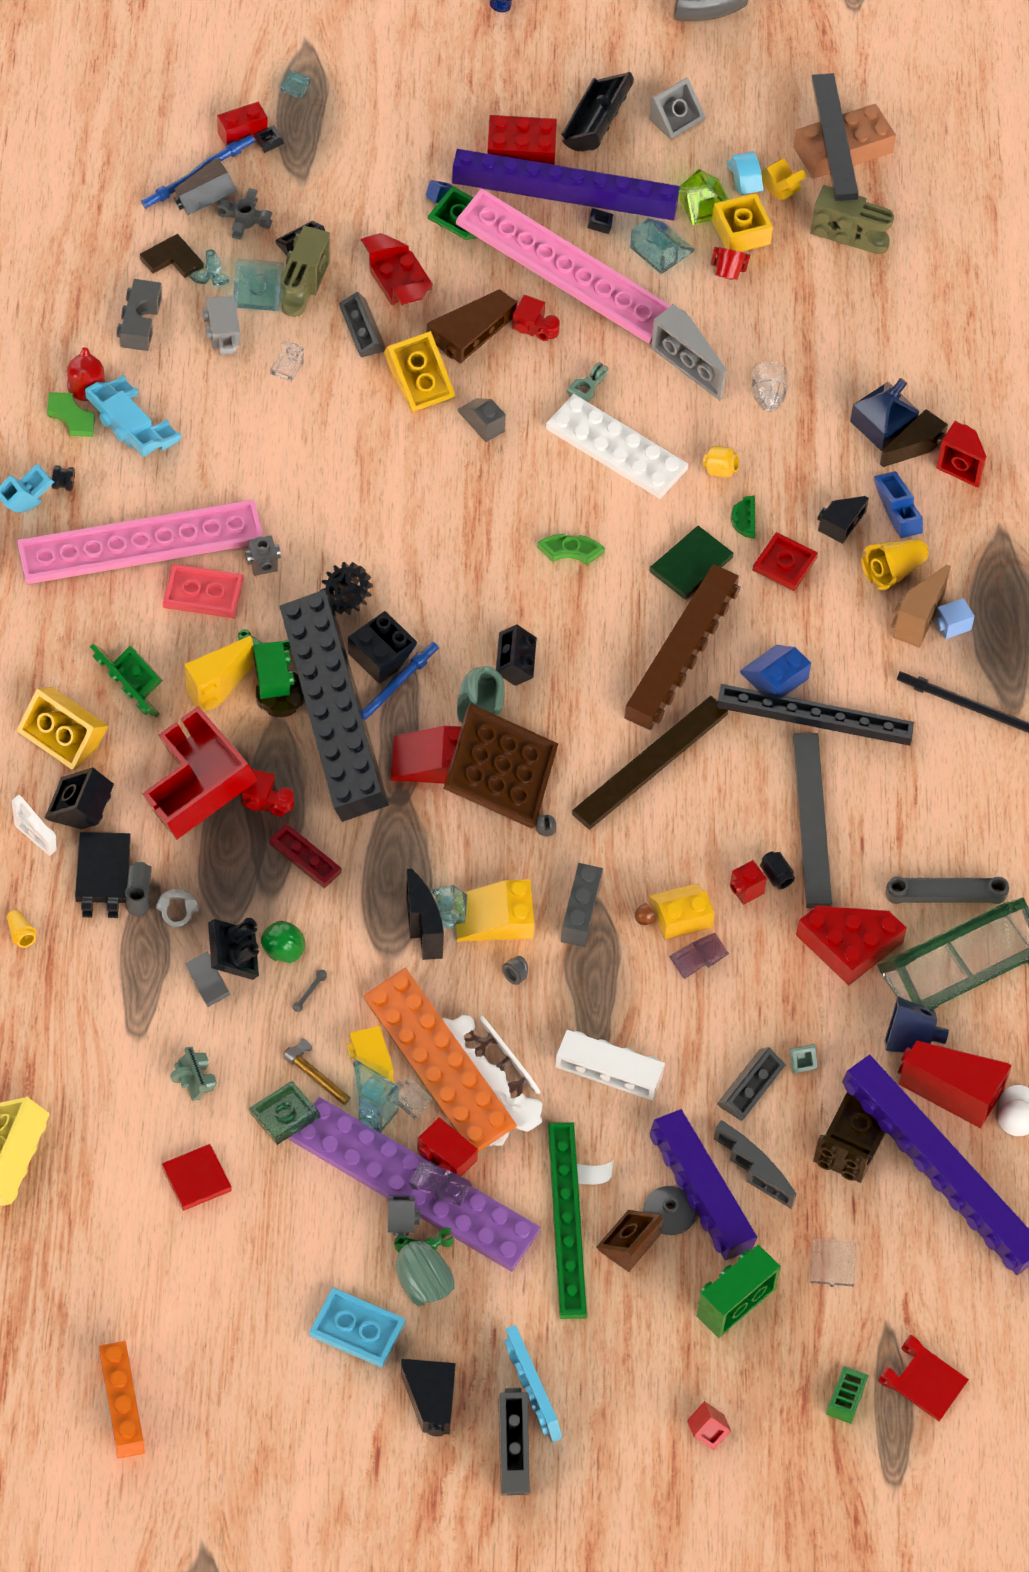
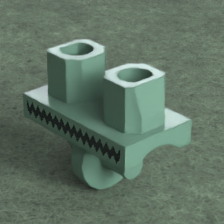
(189, 1073)

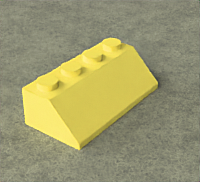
(20, 1130)

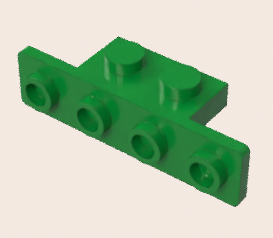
(133, 673)

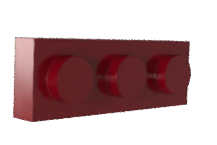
(305, 855)

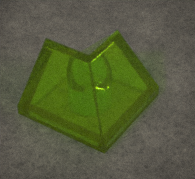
(699, 195)

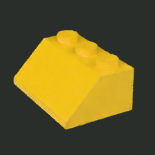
(61, 727)

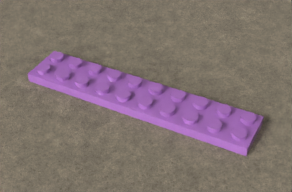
(388, 1170)

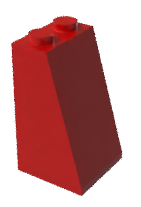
(954, 1080)

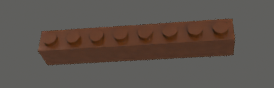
(682, 647)

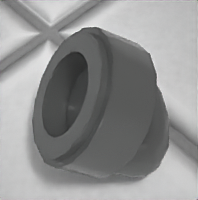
(515, 970)

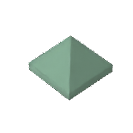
(803, 1058)

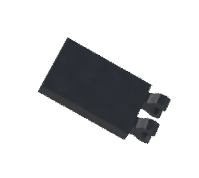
(102, 871)

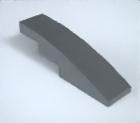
(761, 1170)

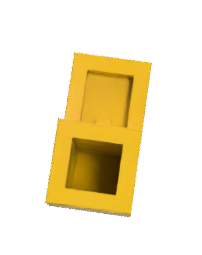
(781, 180)

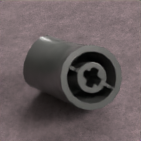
(706, 9)

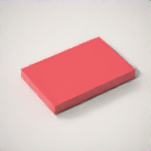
(203, 591)

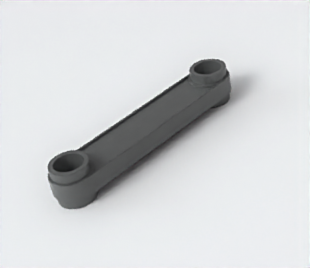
(947, 890)

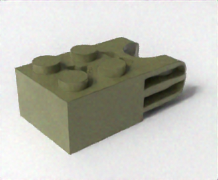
(852, 222)
(304, 269)

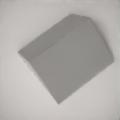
(676, 109)

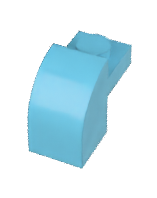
(746, 172)
(25, 493)

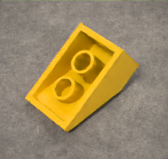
(419, 371)
(218, 673)
(498, 912)

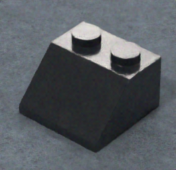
(80, 799)

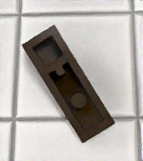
(915, 440)

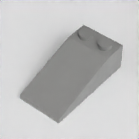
(684, 346)

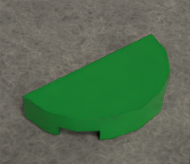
(744, 517)

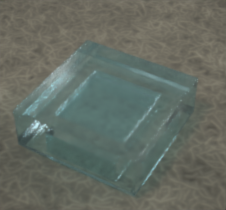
(295, 84)

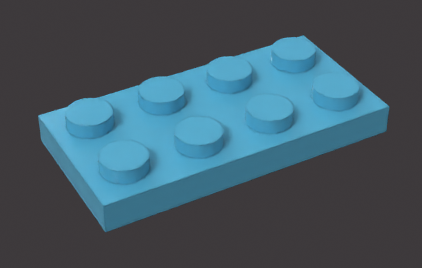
(530, 1381)

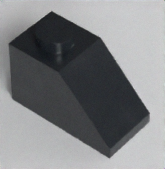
(842, 517)

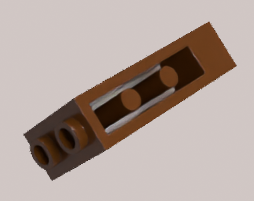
(472, 325)

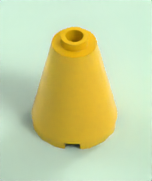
(892, 561)

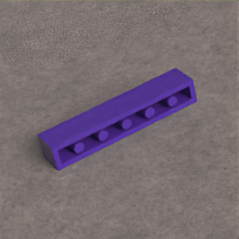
(702, 1184)

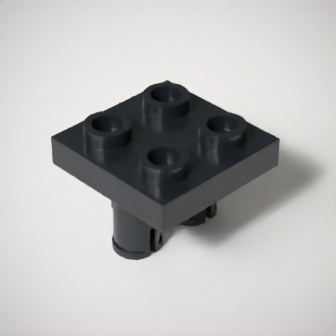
(234, 947)

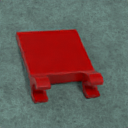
(926, 1380)

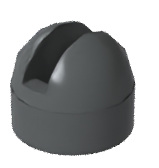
(540, 825)

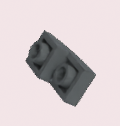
(207, 979)

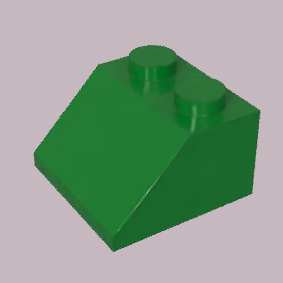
(448, 211)

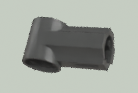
(138, 888)

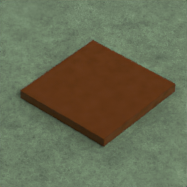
(501, 766)

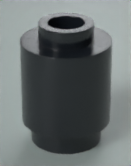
(777, 870)

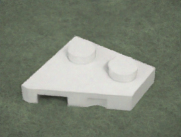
(32, 826)

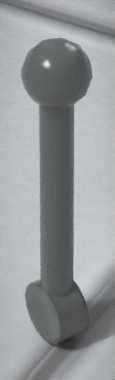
(321, 976)

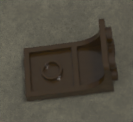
(849, 1141)

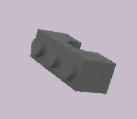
(142, 299)
(581, 904)

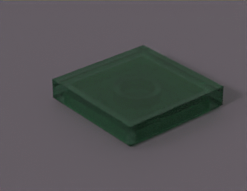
(284, 1112)

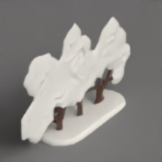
(522, 1109)

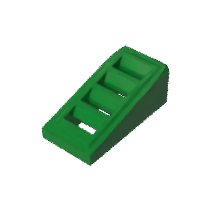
(841, 1412)

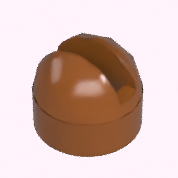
(644, 915)

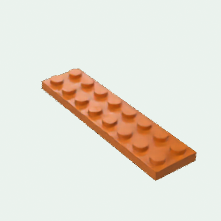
(439, 1060)

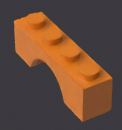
(121, 1399)

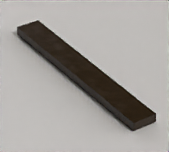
(649, 763)

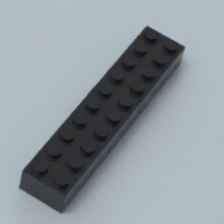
(333, 706)

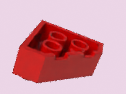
(850, 938)

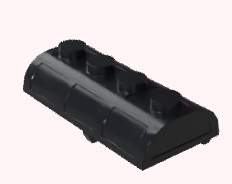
(596, 112)

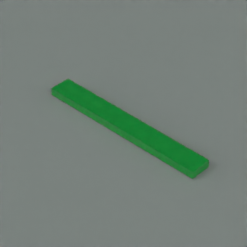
(567, 1221)

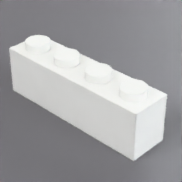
(610, 1064)

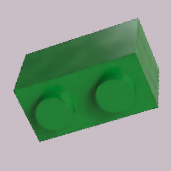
(272, 670)

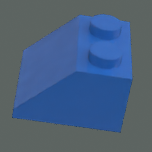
(778, 670)

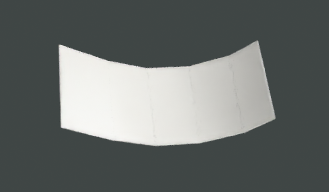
(594, 1174)

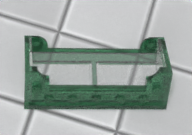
(961, 956)

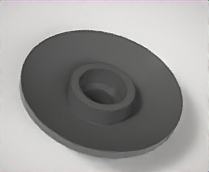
(674, 1220)

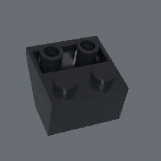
(381, 646)

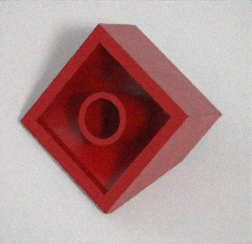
(962, 454)

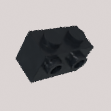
(516, 655)

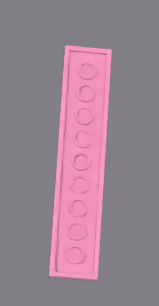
(562, 264)
(139, 541)

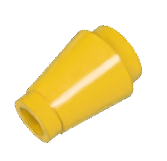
(20, 929)

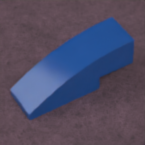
(899, 504)

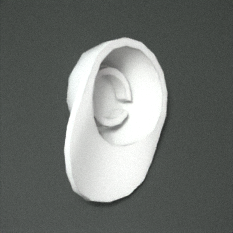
(1014, 1110)

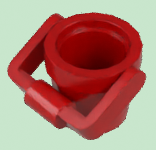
(729, 262)

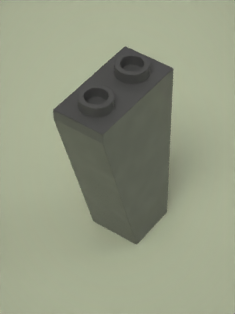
(513, 1442)

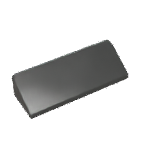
(362, 325)
(751, 1083)

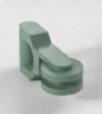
(598, 373)

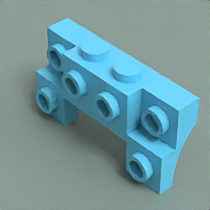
(126, 419)

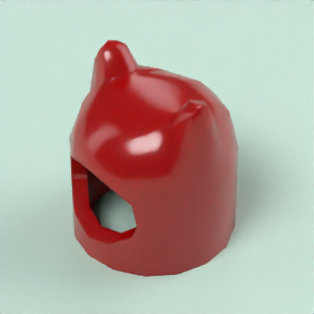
(83, 372)

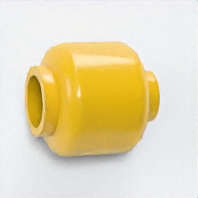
(721, 461)

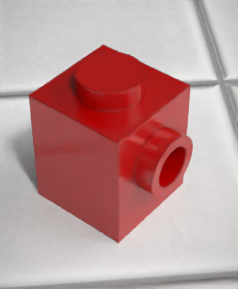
(748, 882)

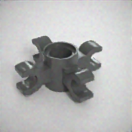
(244, 213)

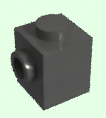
(402, 1214)

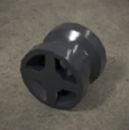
(63, 478)

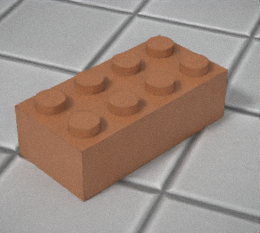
(867, 137)

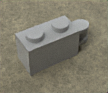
(223, 324)

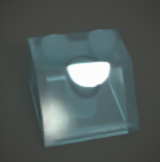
(258, 284)
(374, 1096)

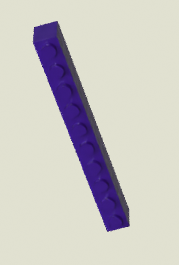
(565, 184)
(940, 1162)

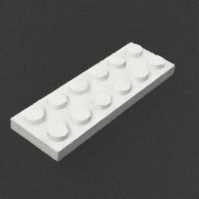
(617, 446)

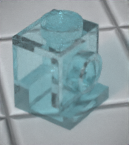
(451, 905)

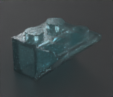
(659, 244)

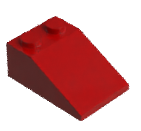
(424, 754)

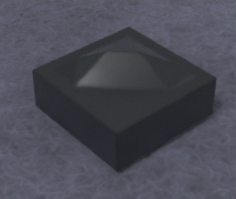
(269, 139)
(600, 221)

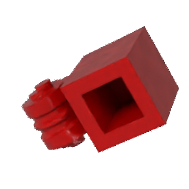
(530, 319)
(263, 797)

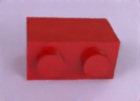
(241, 122)
(447, 1148)

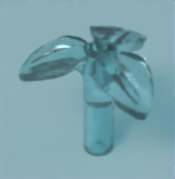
(212, 266)

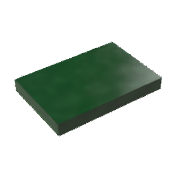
(689, 561)

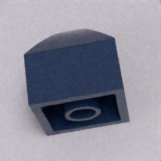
(884, 414)

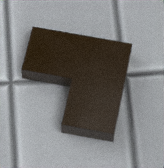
(175, 252)

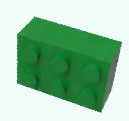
(737, 1290)

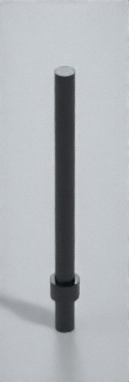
(921, 684)

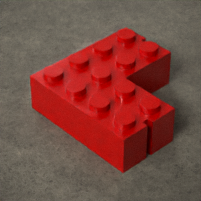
(207, 776)

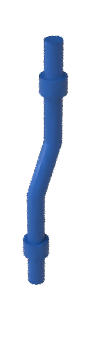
(232, 149)
(418, 661)

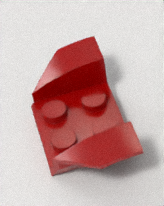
(396, 269)

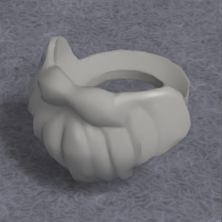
(190, 903)

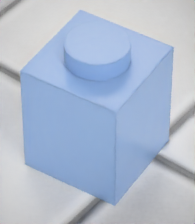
(954, 618)

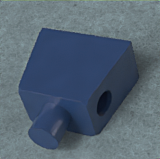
(912, 1024)

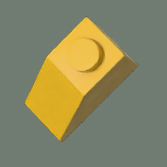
(371, 1050)

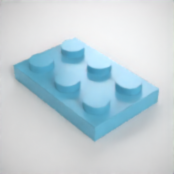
(357, 1327)

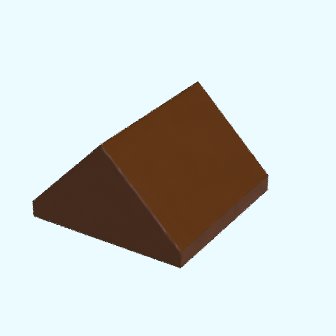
(631, 1238)

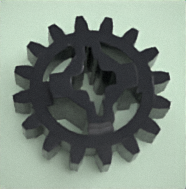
(346, 587)

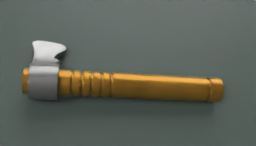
(293, 1056)

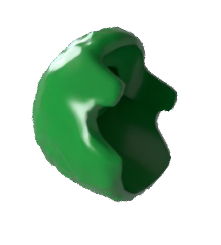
(283, 942)

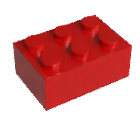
(523, 138)

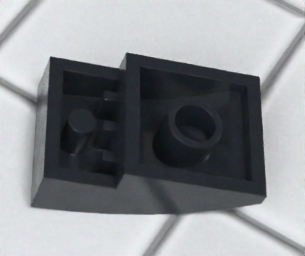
(424, 917)

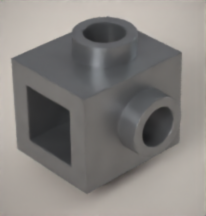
(263, 555)

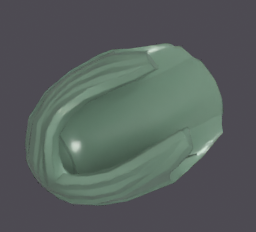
(482, 688)
(423, 1273)

